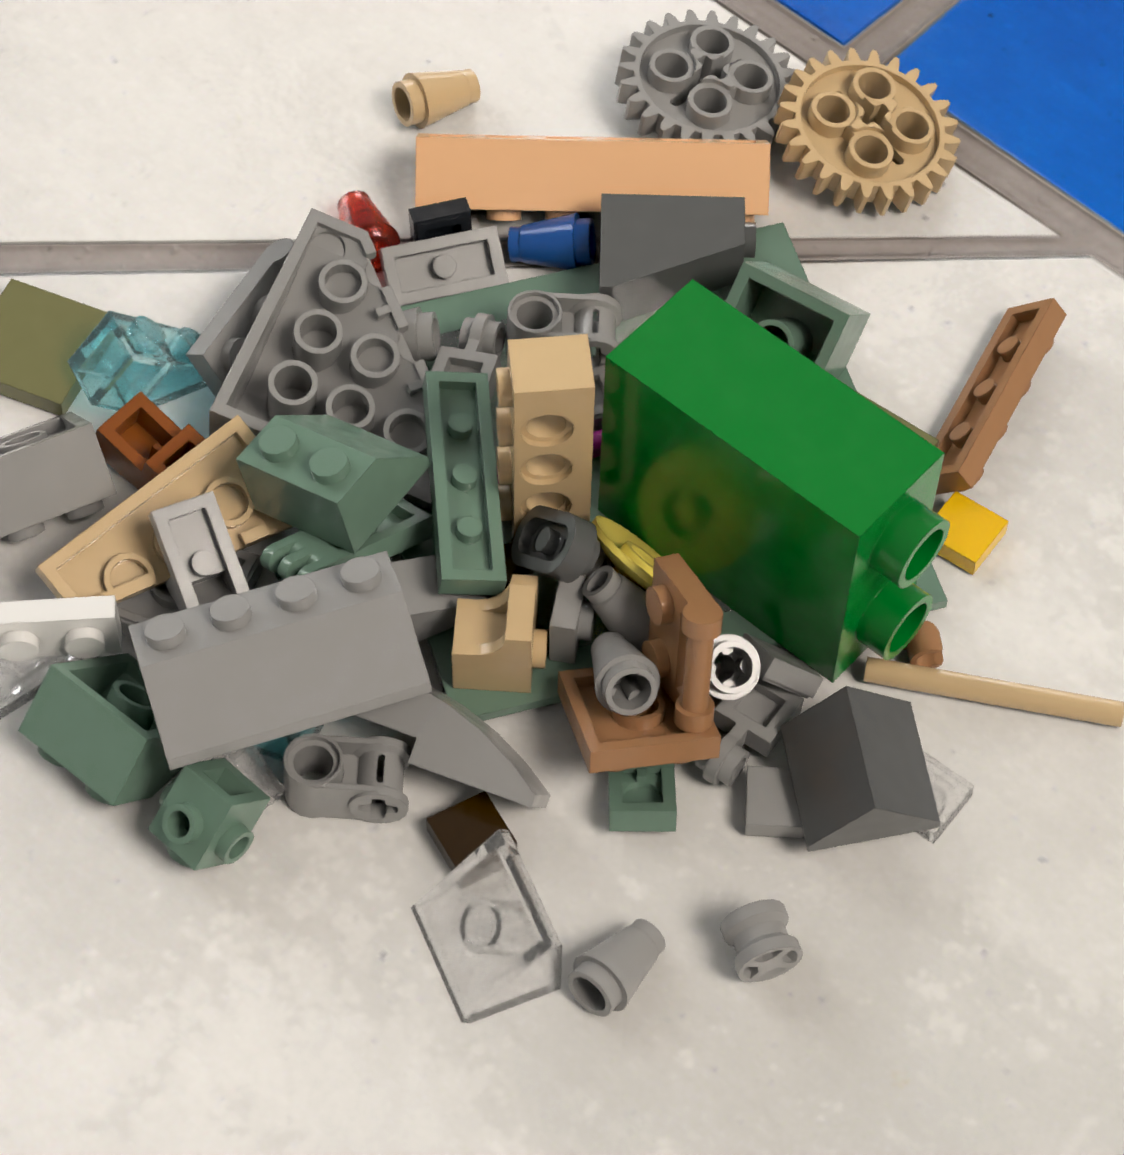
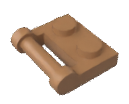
(682, 640)

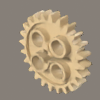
(866, 131)

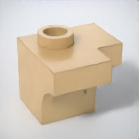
(499, 639)

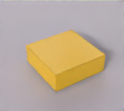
(972, 532)

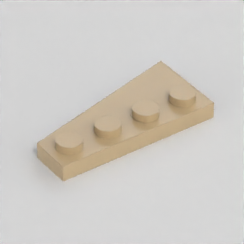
(121, 549)

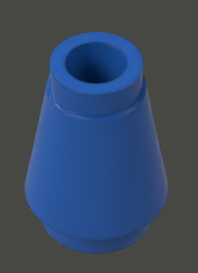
(555, 242)

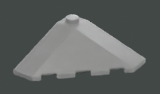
(330, 347)

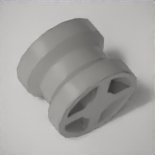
(761, 940)

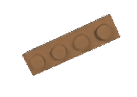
(994, 391)

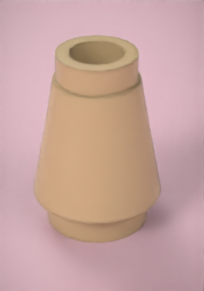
(430, 96)

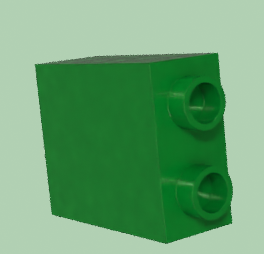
(770, 482)

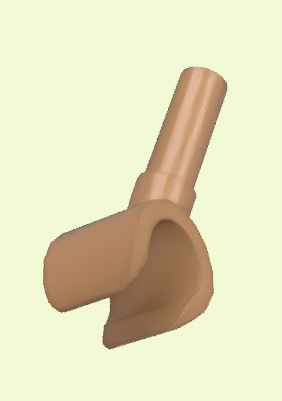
(926, 647)

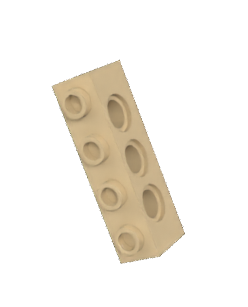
(545, 426)

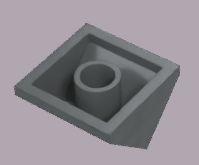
(858, 770)

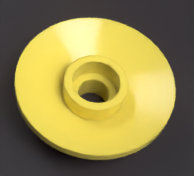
(626, 551)

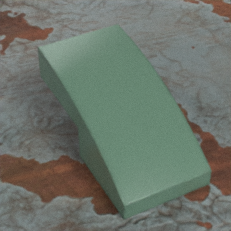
(643, 799)

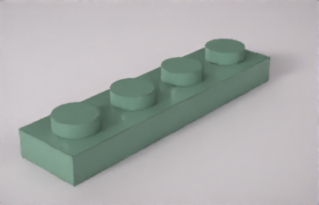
(463, 484)

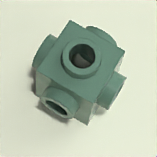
(208, 814)

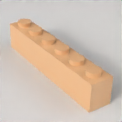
(572, 171)

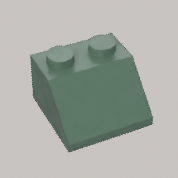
(799, 314)
(327, 476)
(100, 728)

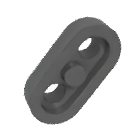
(555, 544)

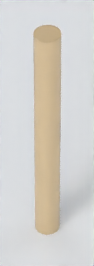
(994, 691)

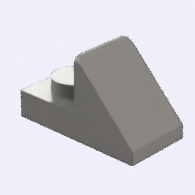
(197, 551)

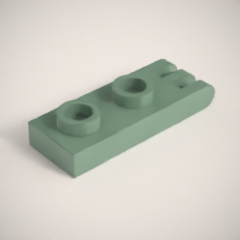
(305, 553)

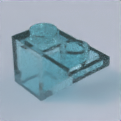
(135, 356)

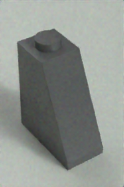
(665, 241)

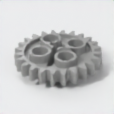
(702, 80)

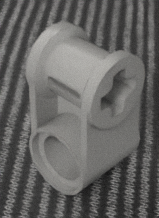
(561, 314)
(350, 778)

